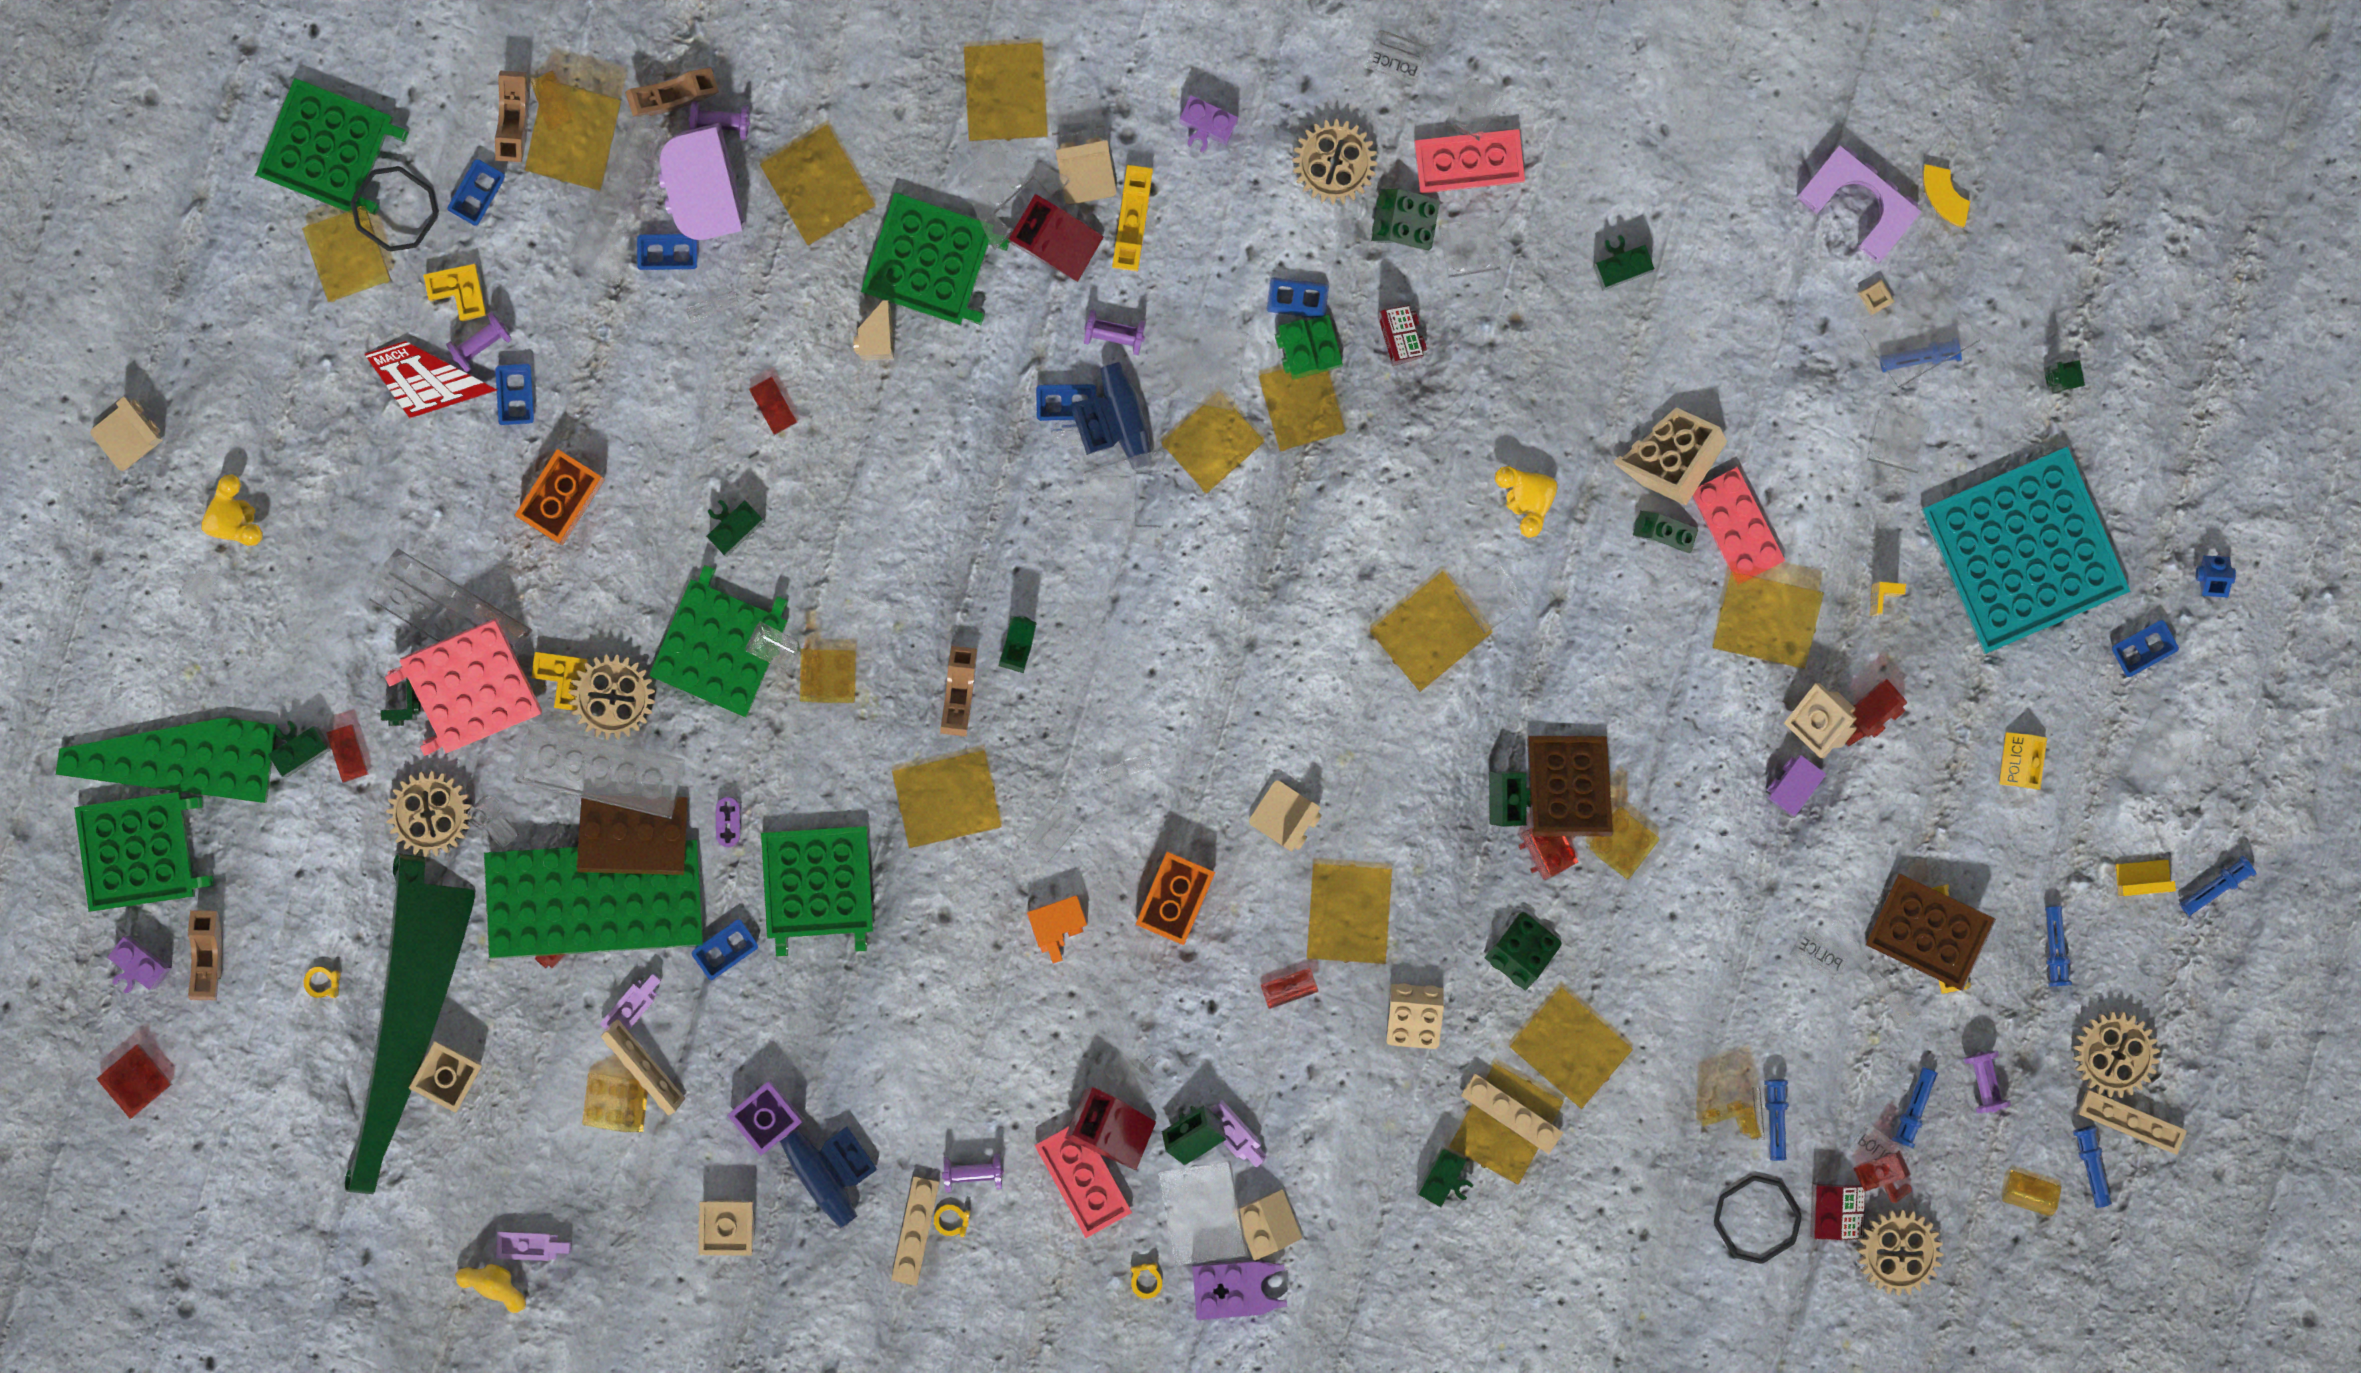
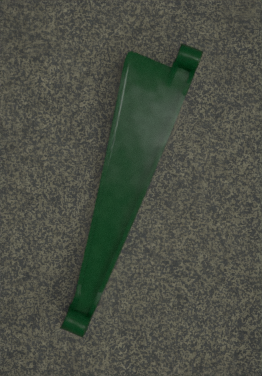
(422, 956)

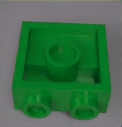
(1308, 347)

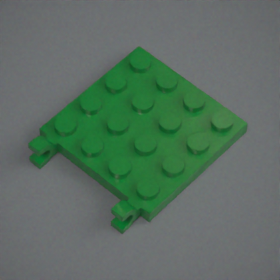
(325, 146)
(928, 260)
(708, 645)
(137, 851)
(817, 884)

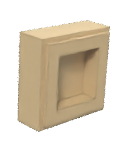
(1876, 297)

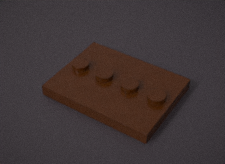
(1569, 786)
(630, 840)
(1931, 932)

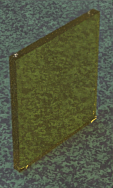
(345, 256)
(1301, 408)
(1212, 444)

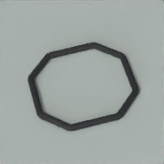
(373, 237)
(1789, 1200)

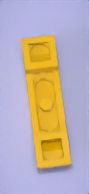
(1132, 218)

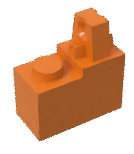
(1054, 920)

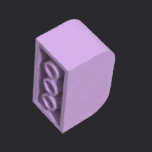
(700, 184)

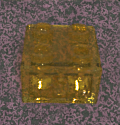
(827, 676)
(1627, 845)
(614, 1103)
(1746, 1122)

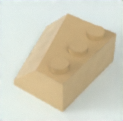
(1674, 455)

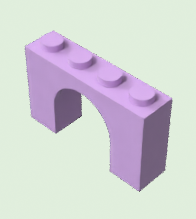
(1895, 210)

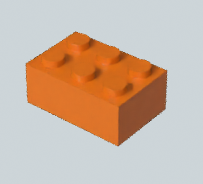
(559, 497)
(1175, 898)

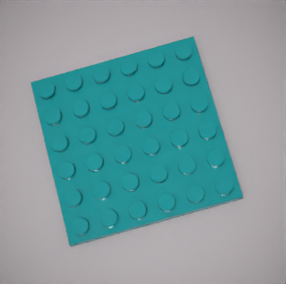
(2025, 550)

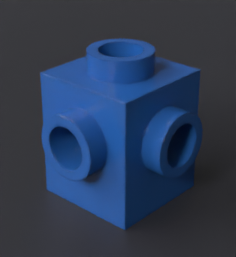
(2215, 576)

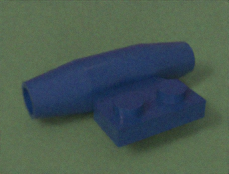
(1114, 417)
(827, 1172)

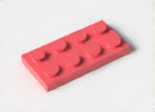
(1469, 163)
(1737, 524)
(1083, 1183)

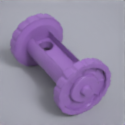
(729, 121)
(1114, 332)
(478, 342)
(1987, 1081)
(972, 1173)

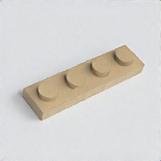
(642, 1067)
(1511, 1113)
(2132, 1122)
(915, 1230)

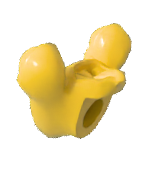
(1529, 495)
(230, 517)
(494, 1284)

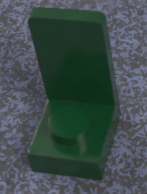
(2064, 376)

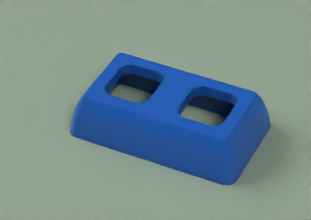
(468, 188)
(668, 242)
(1297, 308)
(1066, 393)
(506, 396)
(2147, 657)
(720, 941)

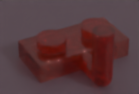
(1884, 1172)

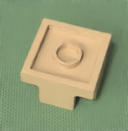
(1822, 720)
(726, 1227)

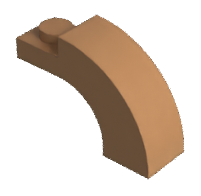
(672, 94)
(512, 117)
(959, 691)
(206, 954)

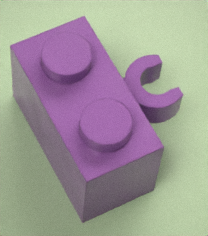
(1208, 122)
(138, 964)

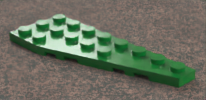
(199, 758)

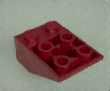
(1055, 238)
(1110, 1128)

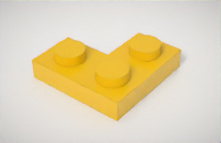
(463, 284)
(561, 670)

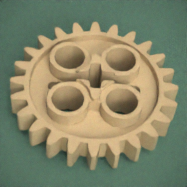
(1312, 155)
(609, 721)
(405, 818)
(2137, 1064)
(1901, 1228)

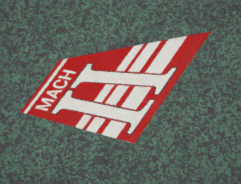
(422, 380)

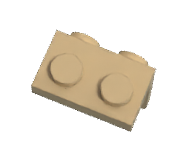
(1088, 170)
(126, 434)
(1285, 816)
(1415, 1016)

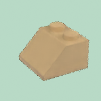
(876, 335)
(445, 1076)
(1269, 1224)

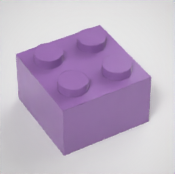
(765, 1117)

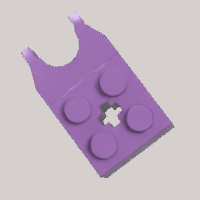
(1244, 1285)

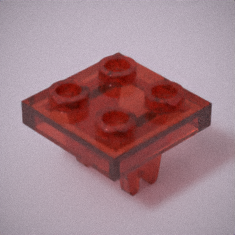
(1549, 853)
(134, 1081)

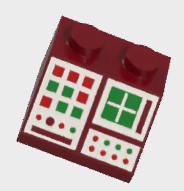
(1401, 335)
(1837, 1212)

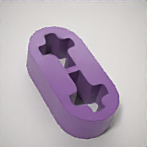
(735, 822)

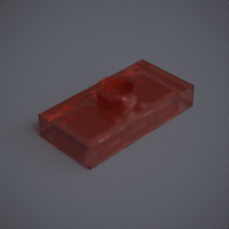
(773, 406)
(347, 753)
(1289, 988)

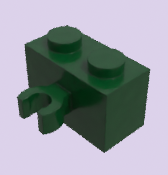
(1623, 265)
(734, 526)
(299, 749)
(1508, 798)
(1193, 1134)
(1443, 1177)

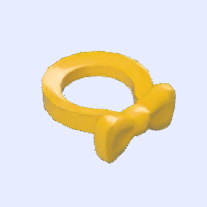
(334, 976)
(960, 1230)
(1152, 1268)

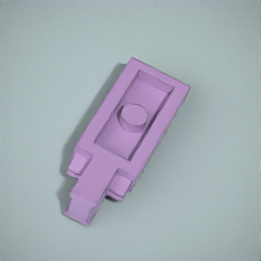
(633, 1003)
(1238, 1136)
(530, 1246)

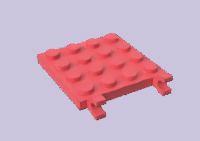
(468, 686)

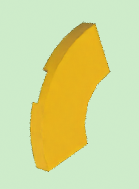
(1943, 196)

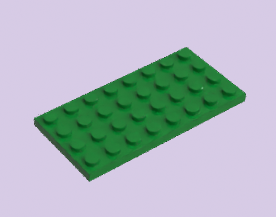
(548, 908)

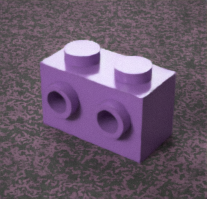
(1795, 785)

